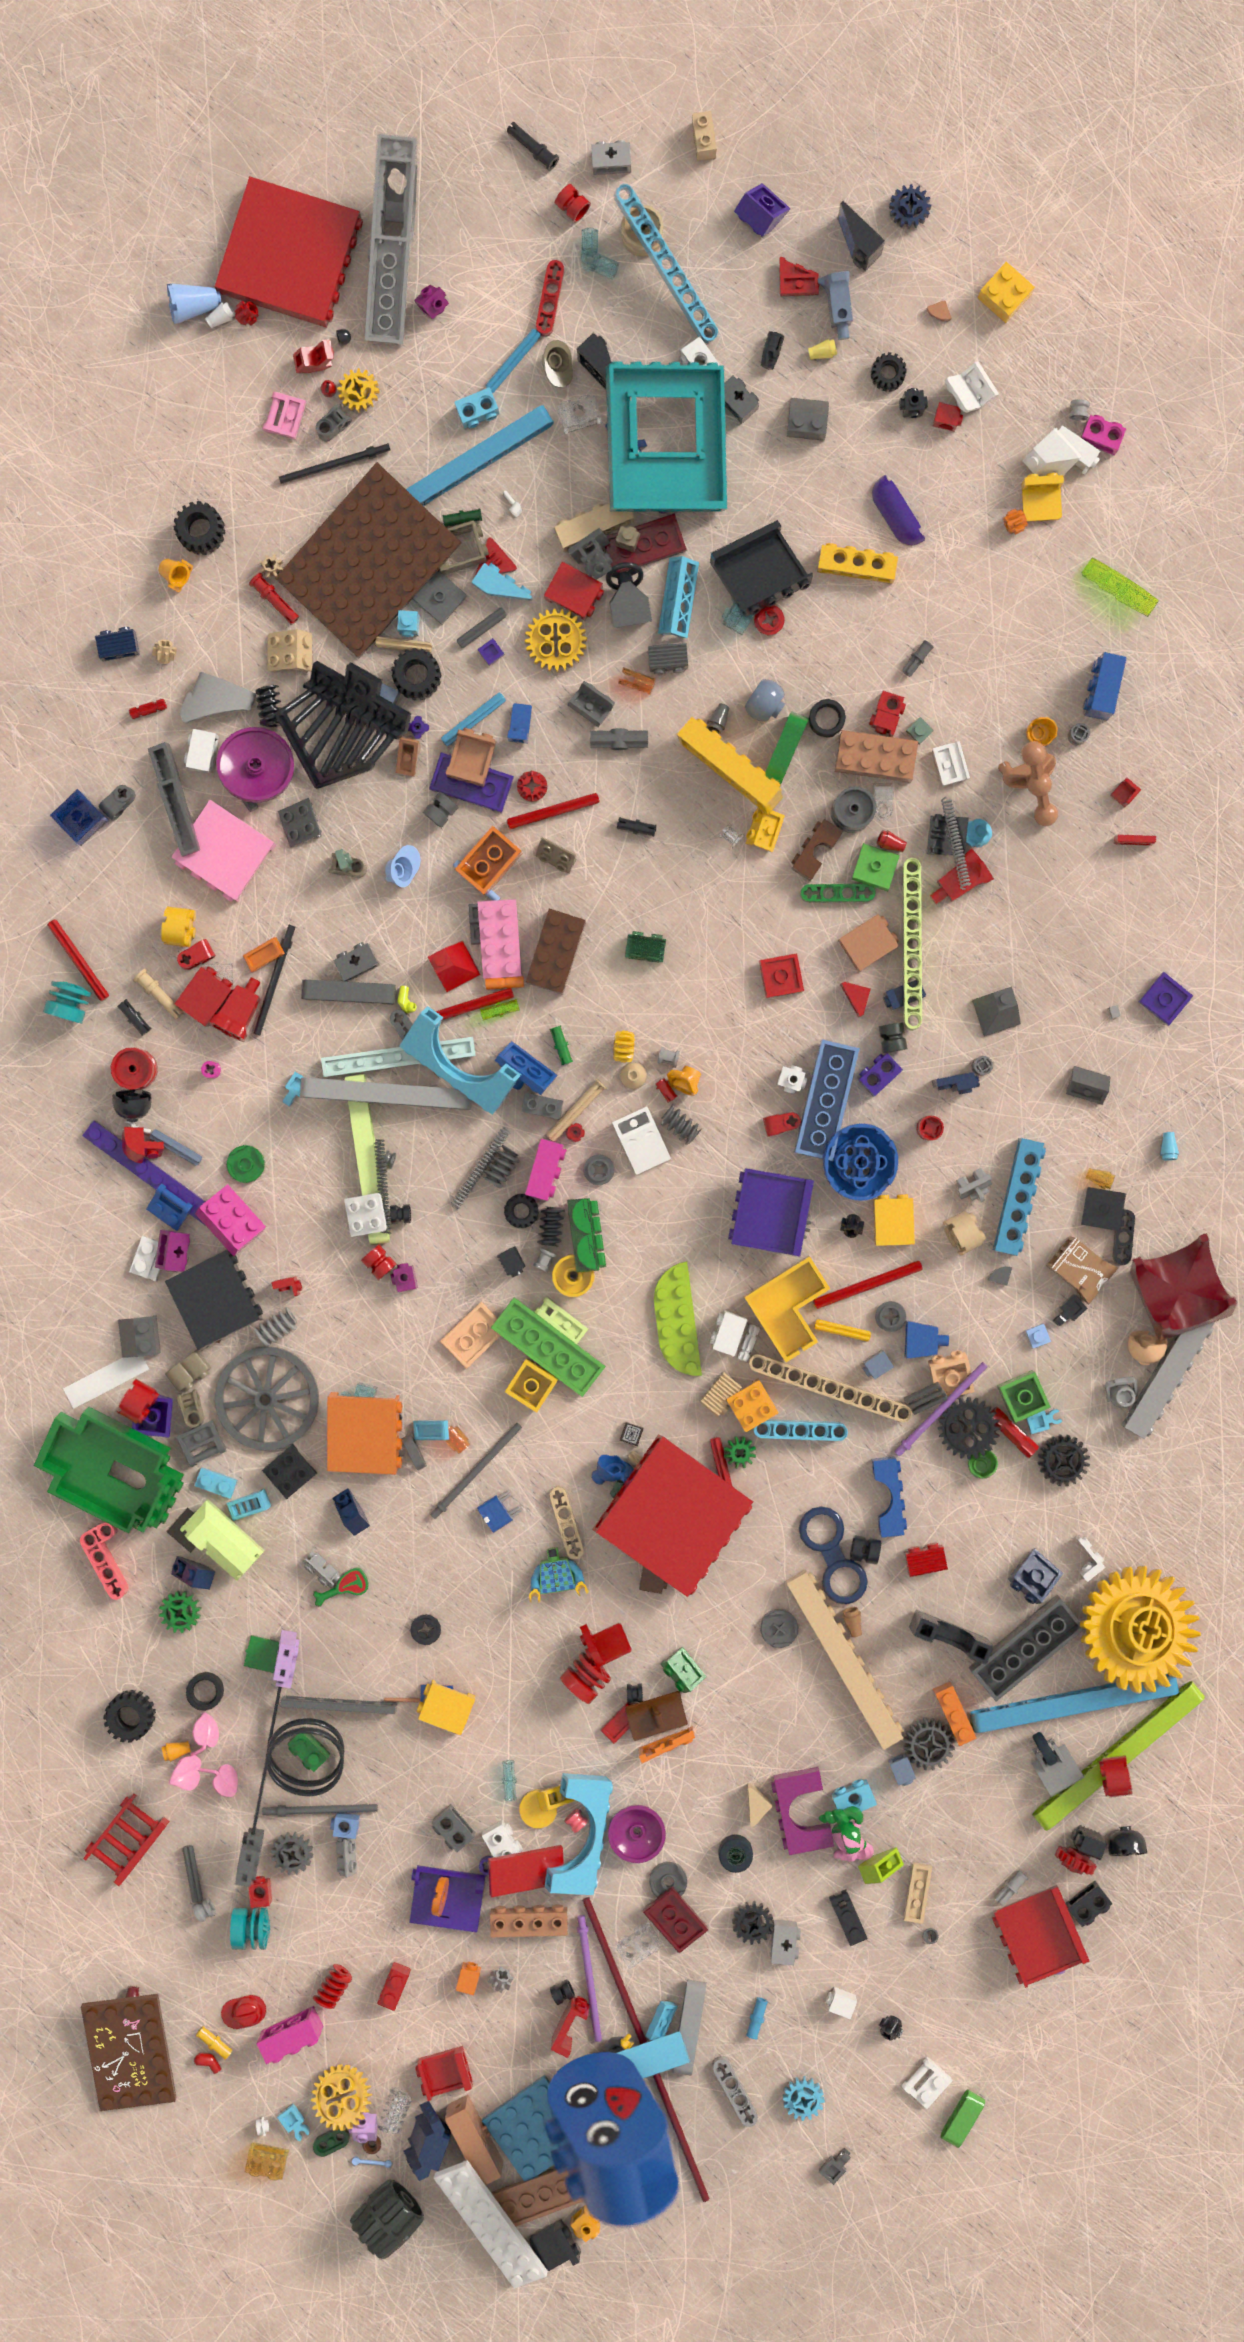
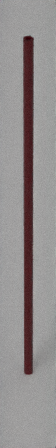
(641, 2038)

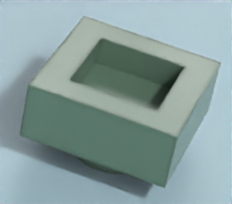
(919, 730)
(344, 860)

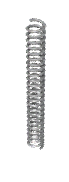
(955, 841)
(481, 1168)

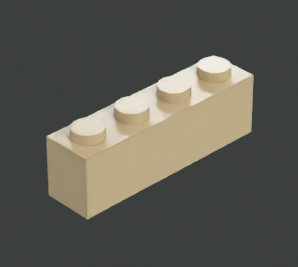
(585, 523)

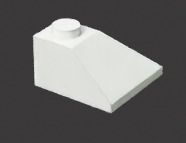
(1052, 455)

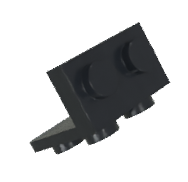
(555, 2245)

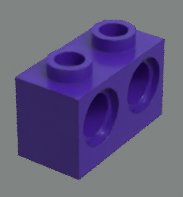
(883, 1078)

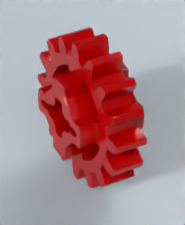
(1075, 1861)

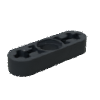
(1129, 1243)

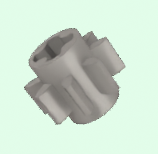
(500, 1979)

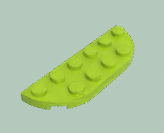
(677, 1320)

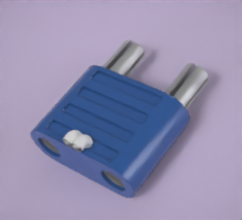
(495, 1513)

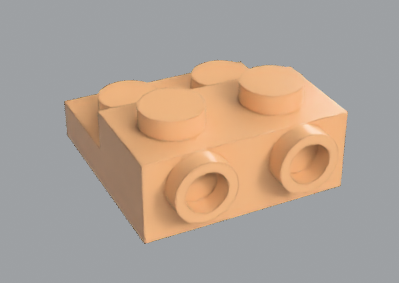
(950, 1371)

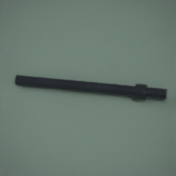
(370, 452)
(286, 944)

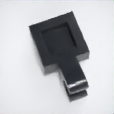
(1071, 1308)

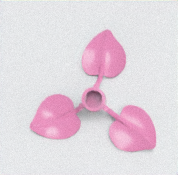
(187, 1770)

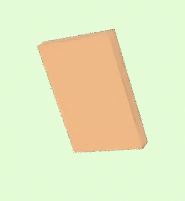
(472, 1335)

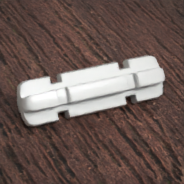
(748, 1342)

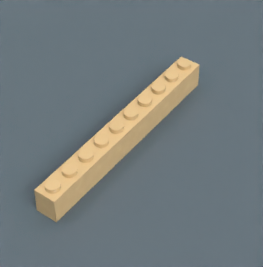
(844, 1659)

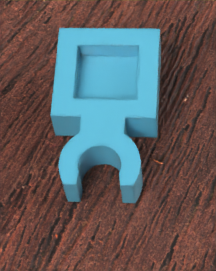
(1041, 1420)
(292, 2120)

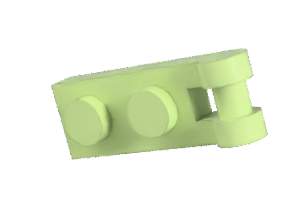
(562, 1320)

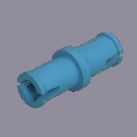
(757, 2018)

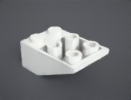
(641, 1140)

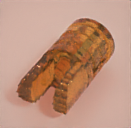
(641, 682)

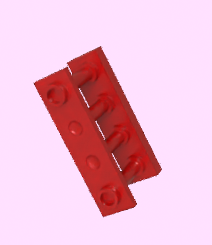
(132, 1856)

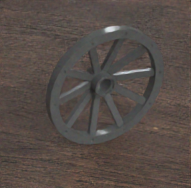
(234, 1431)

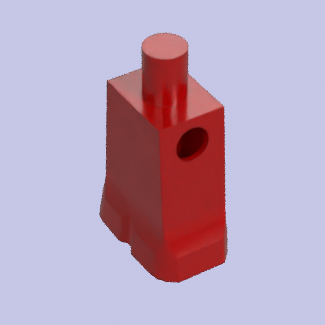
(949, 882)
(237, 1011)

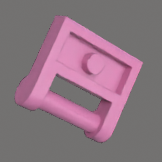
(290, 415)

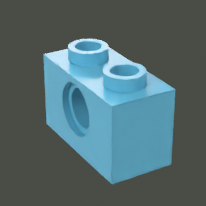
(861, 1788)

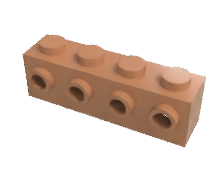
(529, 1921)

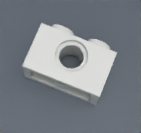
(696, 351)

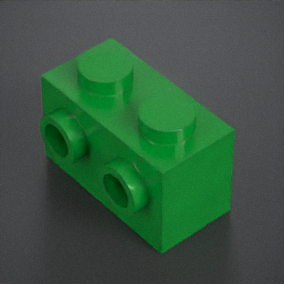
(309, 1750)

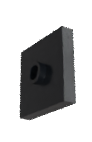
(1103, 1209)

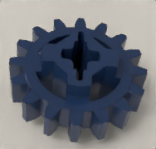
(918, 203)

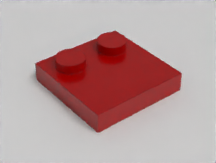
(781, 975)

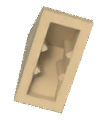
(758, 1804)

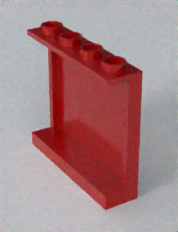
(1040, 1936)

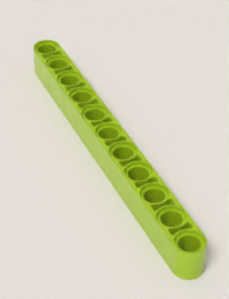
(1130, 1744)

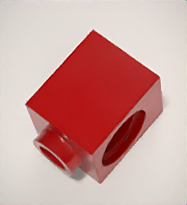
(947, 417)
(886, 697)
(260, 1900)

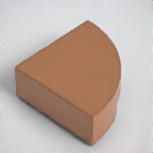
(939, 311)

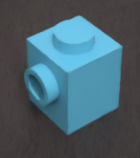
(408, 623)

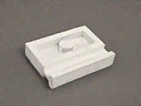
(950, 763)
(145, 1259)

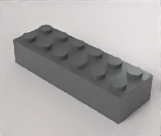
(1027, 1648)

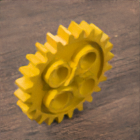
(572, 639)
(346, 2115)

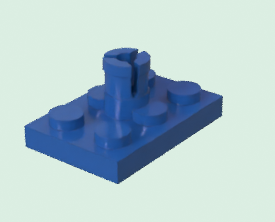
(532, 1071)

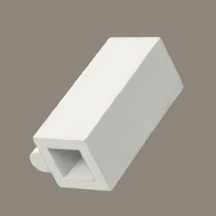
(1086, 450)

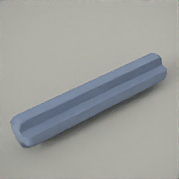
(176, 1147)

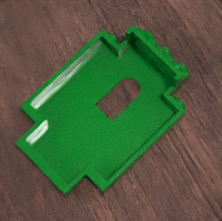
(80, 1460)

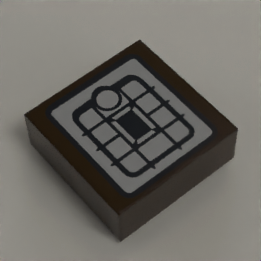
(631, 1434)

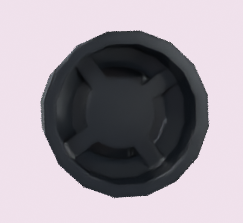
(872, 1550)

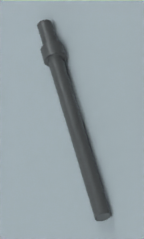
(282, 1810)

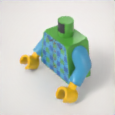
(556, 1575)

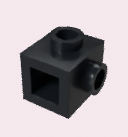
(911, 409)

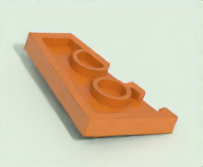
(666, 1744)

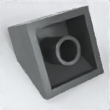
(808, 419)
(139, 1336)

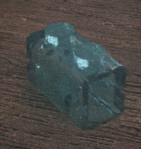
(735, 619)

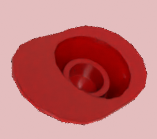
(243, 2012)

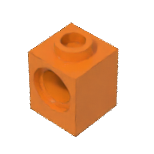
(468, 1978)

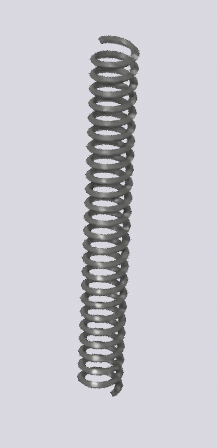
(380, 1170)

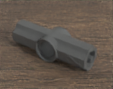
(619, 739)

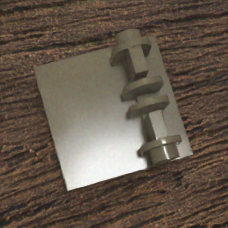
(555, 855)

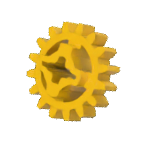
(366, 387)

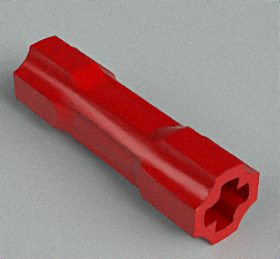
(1014, 1434)

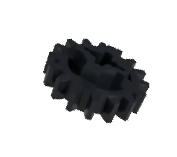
(749, 1932)

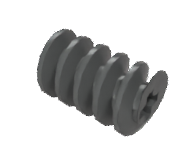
(680, 1125)
(501, 1167)

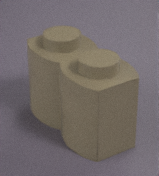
(188, 1370)

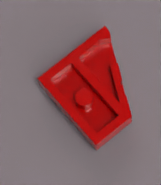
(797, 280)

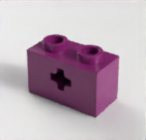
(172, 1250)

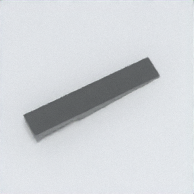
(174, 798)

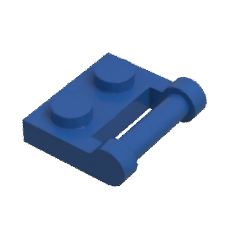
(166, 1210)

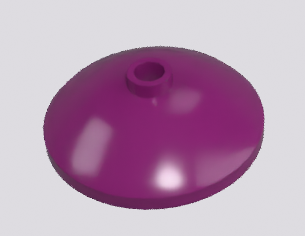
(637, 1846)

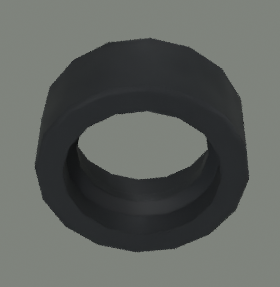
(841, 715)
(204, 1706)

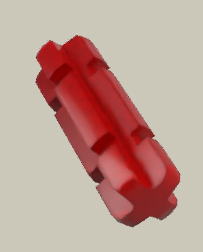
(147, 708)

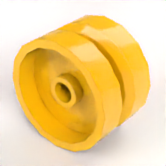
(567, 1285)

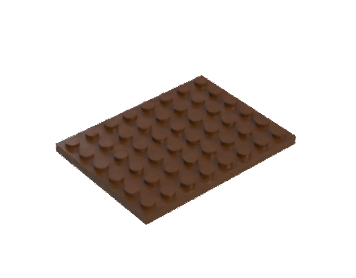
(368, 560)

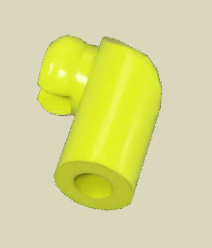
(404, 1002)

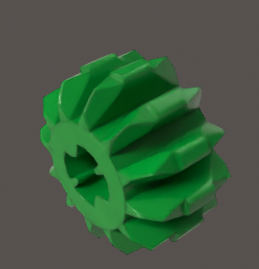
(747, 1452)

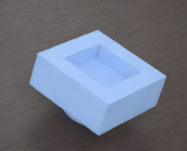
(1038, 1336)

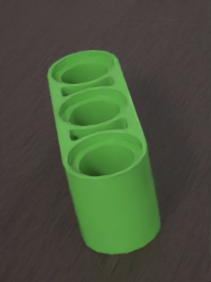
(962, 2118)

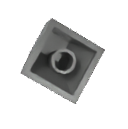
(997, 1011)

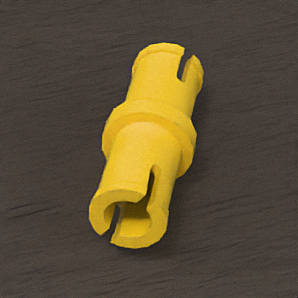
(214, 2042)

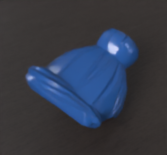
(611, 1469)

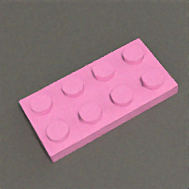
(499, 938)

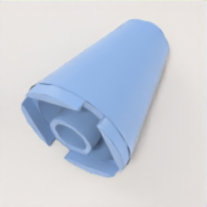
(191, 301)

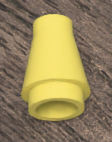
(823, 350)

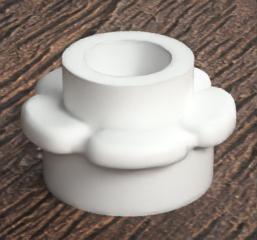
(262, 2126)

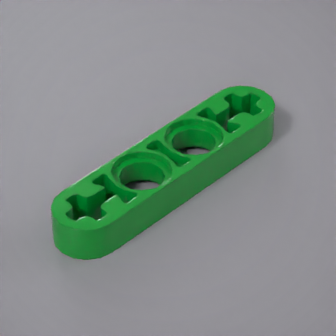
(837, 889)

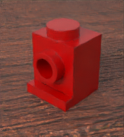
(884, 722)

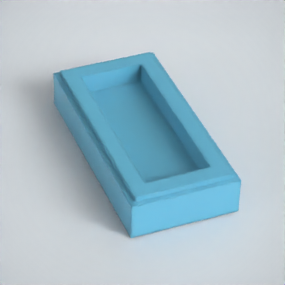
(431, 1430)

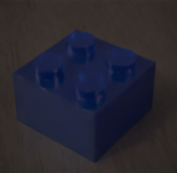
(79, 817)

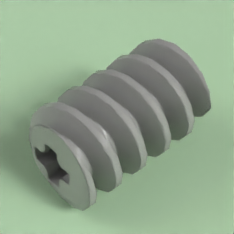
(276, 1327)

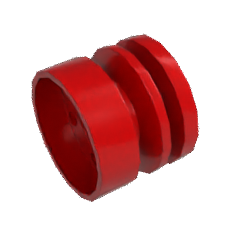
(583, 1680)

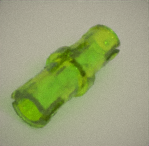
(499, 1009)

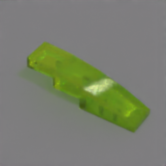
(1120, 587)

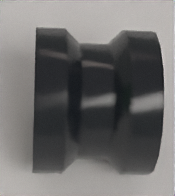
(634, 1693)

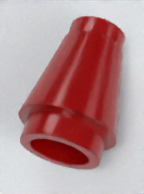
(890, 841)

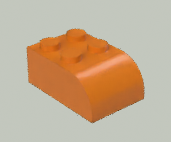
(489, 860)

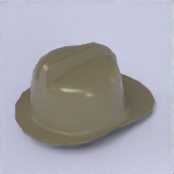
(558, 363)

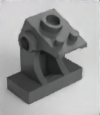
(595, 559)

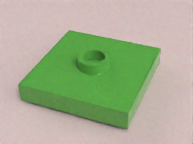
(875, 867)

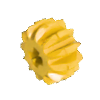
(623, 1046)

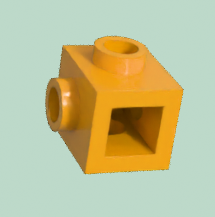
(584, 2224)

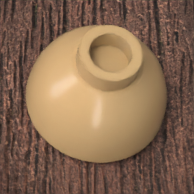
(633, 1075)

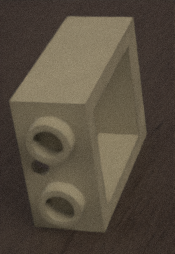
(482, 548)

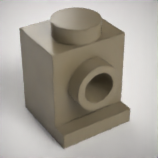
(627, 538)

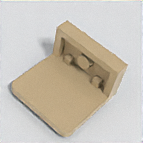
(289, 651)

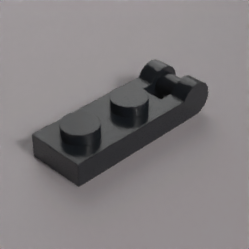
(848, 1918)

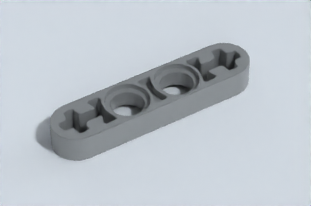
(735, 2091)

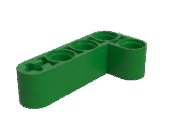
(786, 747)

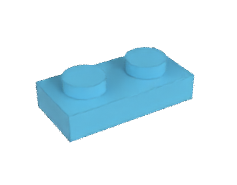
(216, 1483)
(661, 2020)

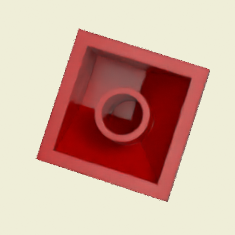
(454, 966)

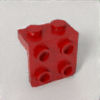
(606, 1644)

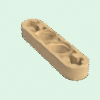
(568, 1522)

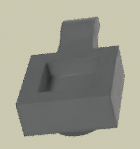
(834, 2168)

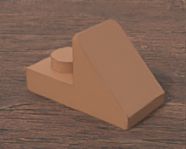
(407, 756)

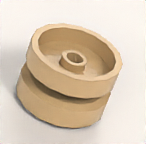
(629, 238)

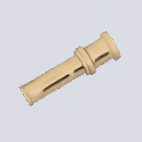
(152, 987)

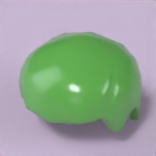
(984, 1466)

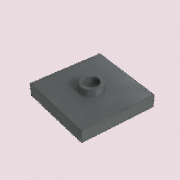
(440, 597)

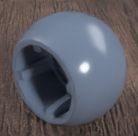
(765, 701)

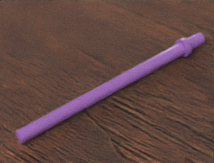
(906, 1444)
(582, 1929)

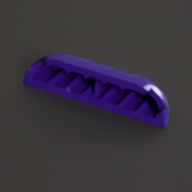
(896, 512)

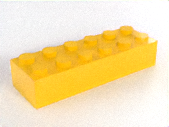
(729, 765)

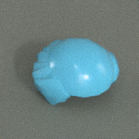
(978, 833)

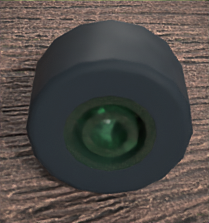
(736, 1846)

